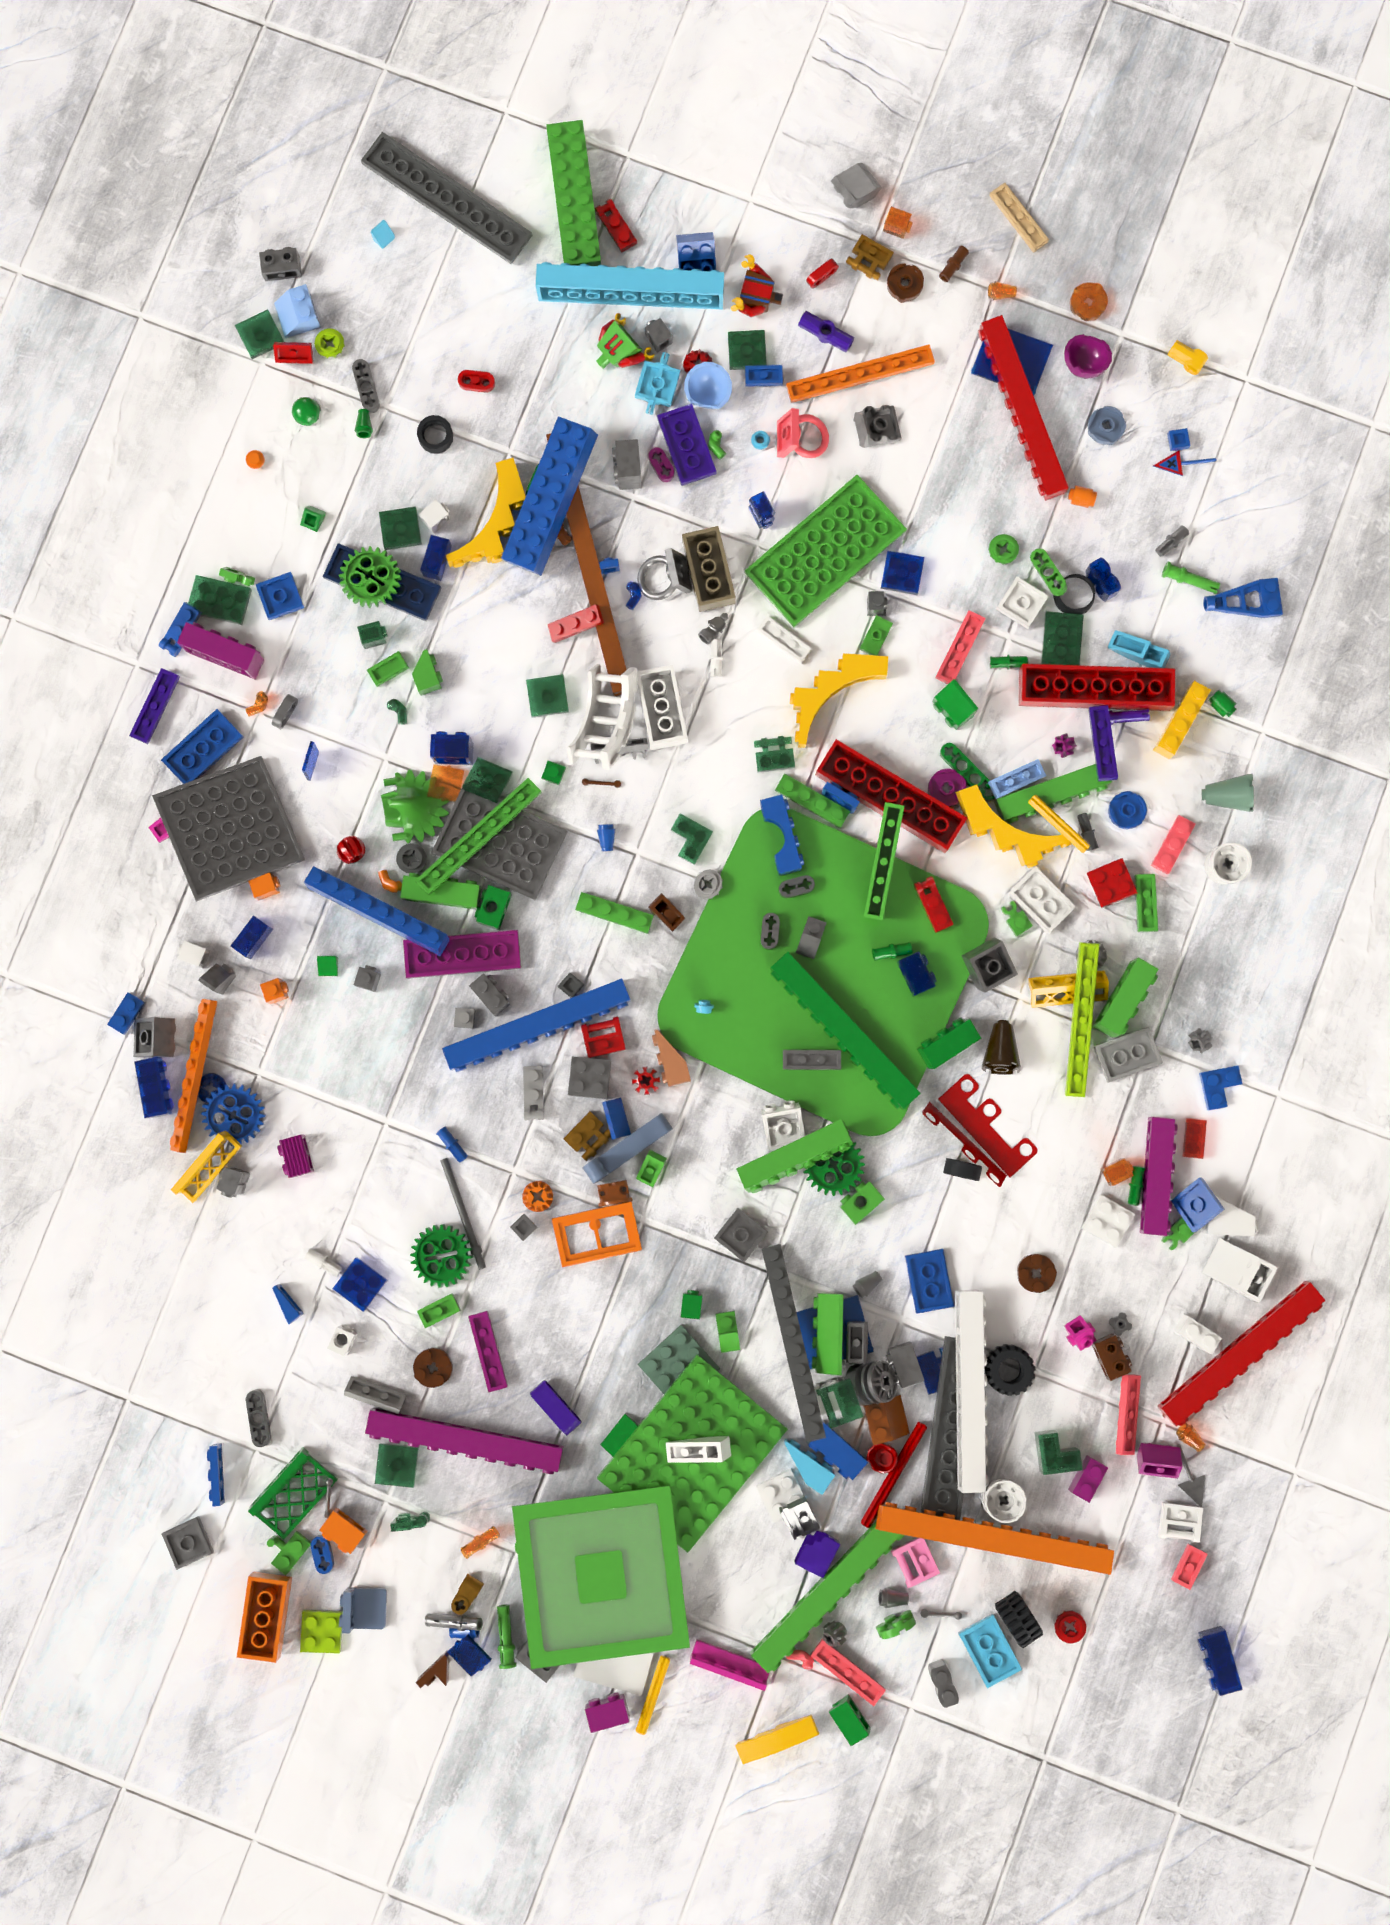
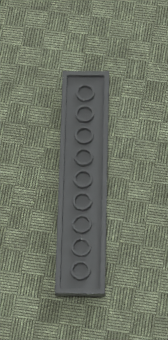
(446, 198)
(941, 1480)

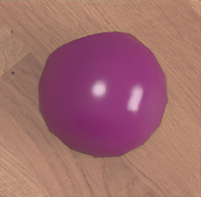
(1087, 356)

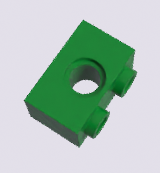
(493, 919)

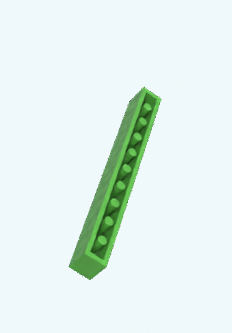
(823, 1597)

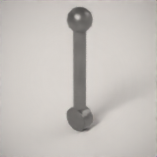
(329, 1482)
(924, 1613)

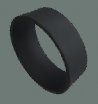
(1065, 609)

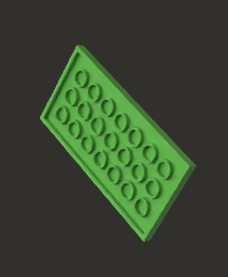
(825, 550)

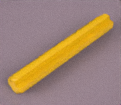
(1054, 819)
(653, 1694)

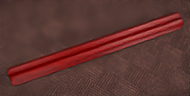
(893, 1476)

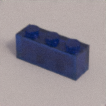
(153, 1087)
(1219, 1661)

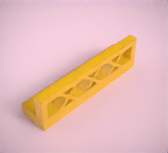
(1062, 983)
(200, 1163)

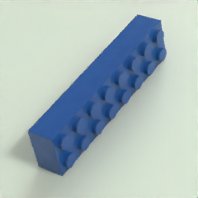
(549, 495)

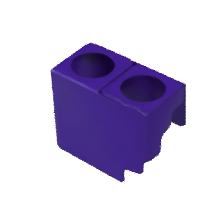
(817, 1553)

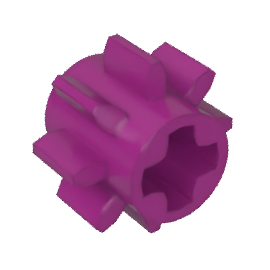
(1064, 745)

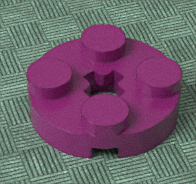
(938, 781)

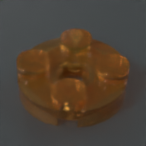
(1081, 293)

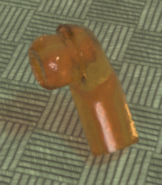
(259, 705)

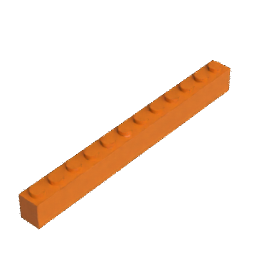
(995, 1539)

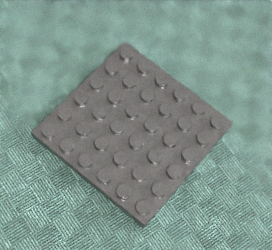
(228, 828)

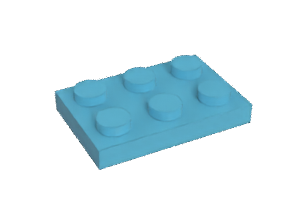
(990, 1651)

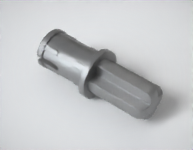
(1172, 541)

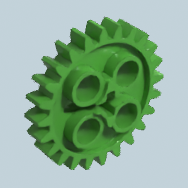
(379, 563)

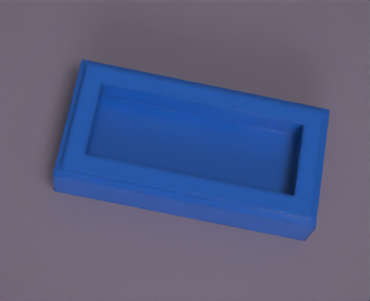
(616, 1118)

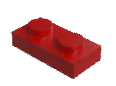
(293, 352)

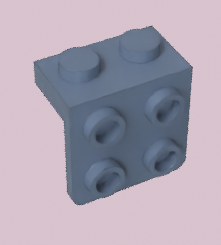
(363, 1609)

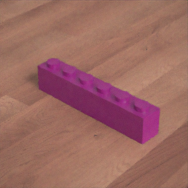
(1157, 1176)

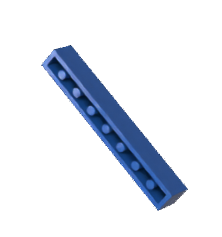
(377, 911)

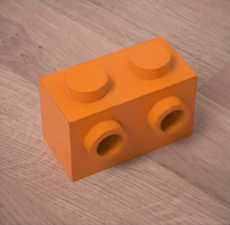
(343, 1531)

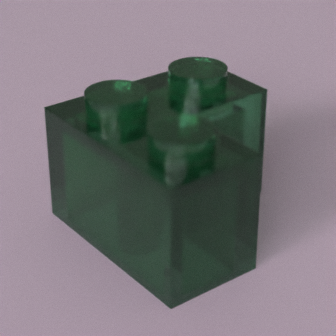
(1052, 1458)

